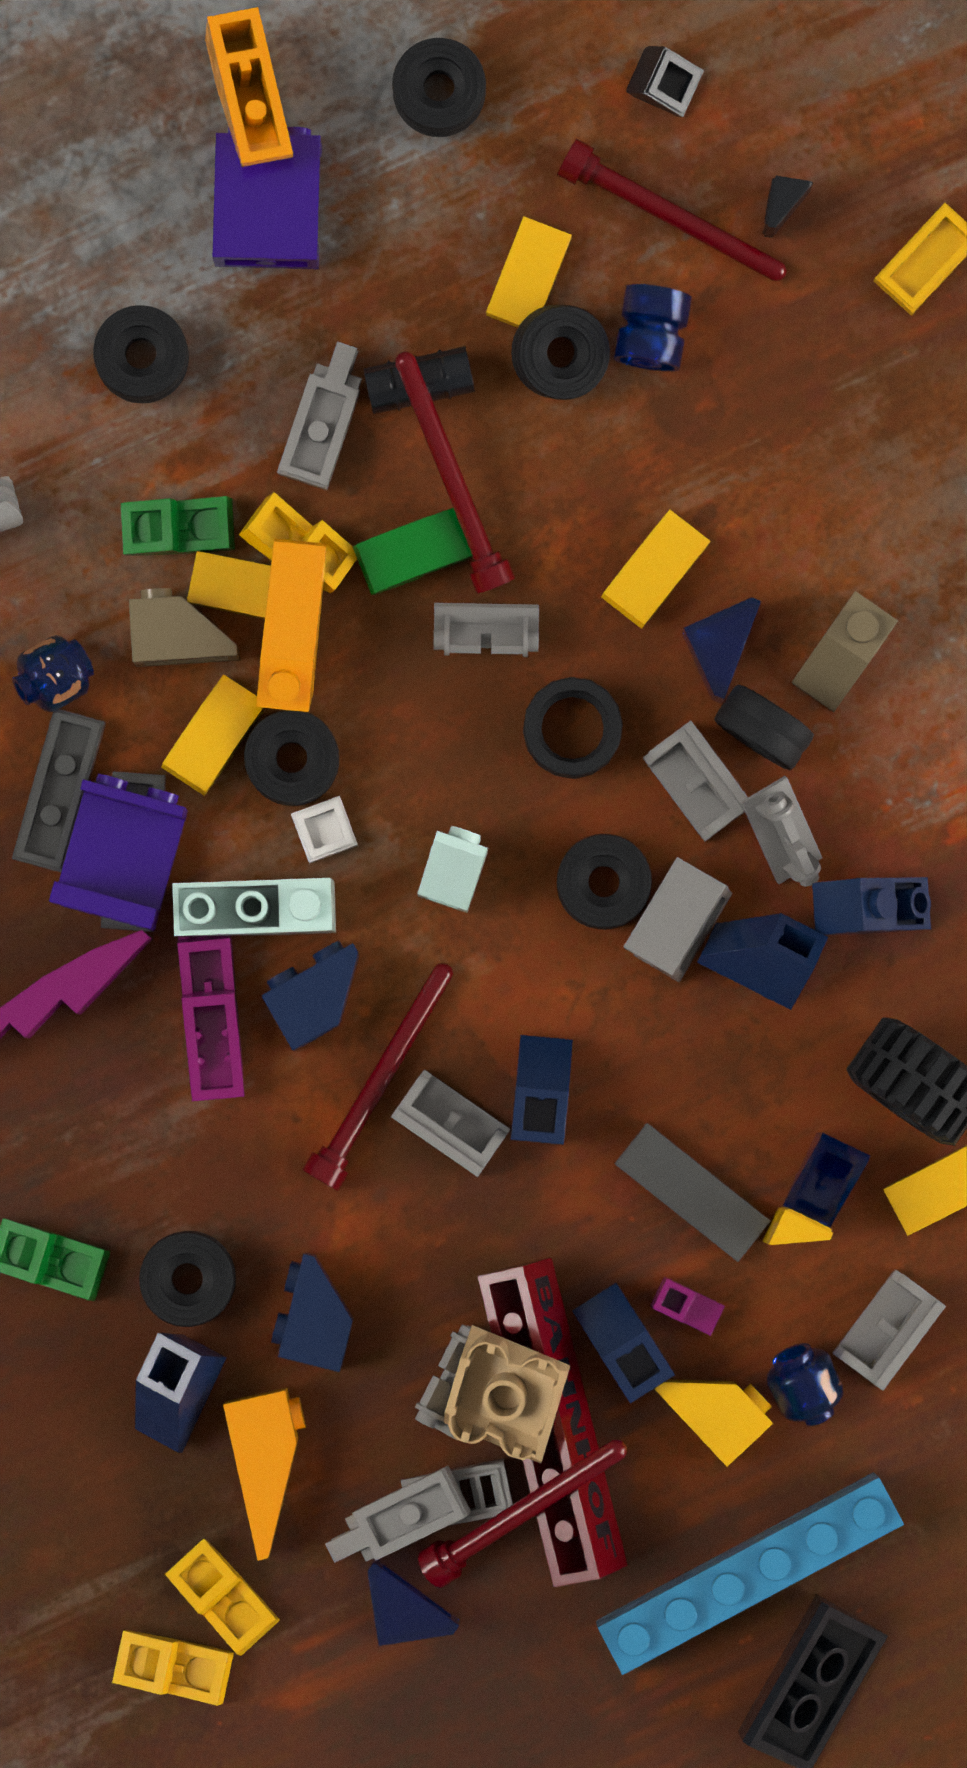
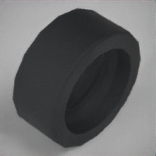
(564, 689)

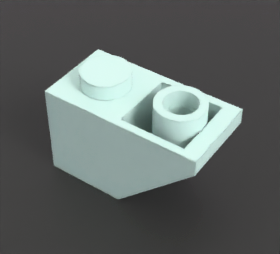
(453, 868)

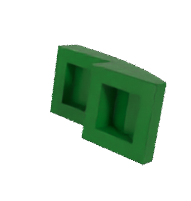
(177, 526)
(412, 551)
(51, 1259)

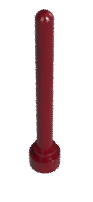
(584, 166)
(487, 566)
(330, 1162)
(444, 1561)

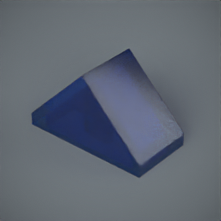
(718, 644)
(825, 1179)
(404, 1611)

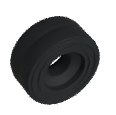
(432, 58)
(133, 325)
(589, 357)
(764, 727)
(286, 728)
(610, 852)
(158, 1285)

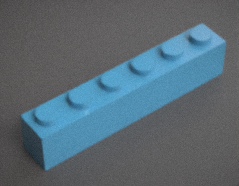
(749, 1573)

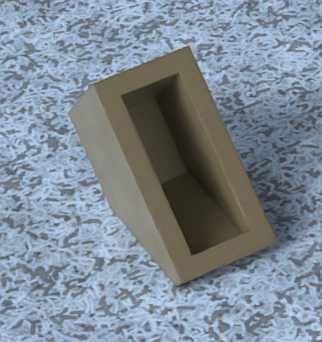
(174, 632)
(844, 651)

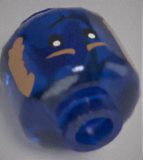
(53, 673)
(805, 1384)

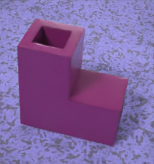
(687, 1306)

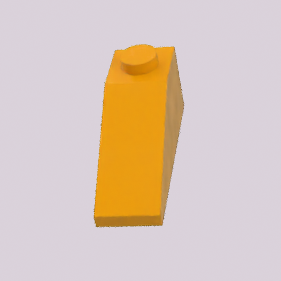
(247, 86)
(291, 625)
(264, 1449)

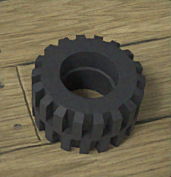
(913, 1080)

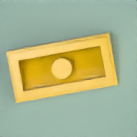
(794, 1227)

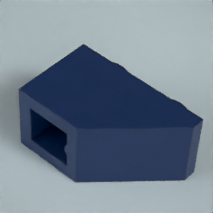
(871, 905)
(765, 955)
(314, 1000)
(541, 1089)
(317, 1320)
(623, 1342)
(174, 1388)

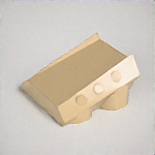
(505, 1395)

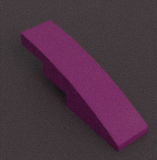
(74, 983)
(211, 1017)

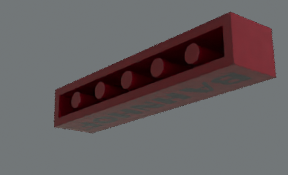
(582, 1527)

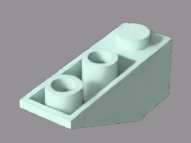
(254, 907)

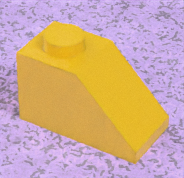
(719, 1413)

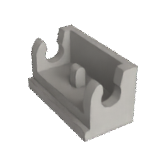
(697, 780)
(678, 919)
(450, 1123)
(889, 1329)

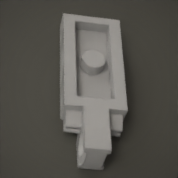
(322, 420)
(402, 1517)

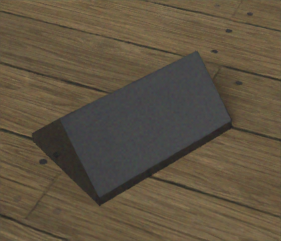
(811, 1684)

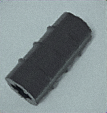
(444, 372)

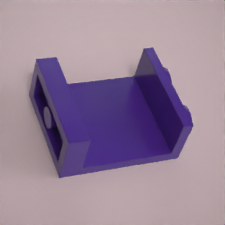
(269, 209)
(120, 852)

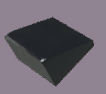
(664, 80)
(783, 199)

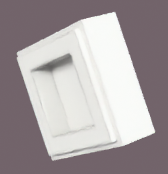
(324, 829)

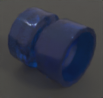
(652, 328)

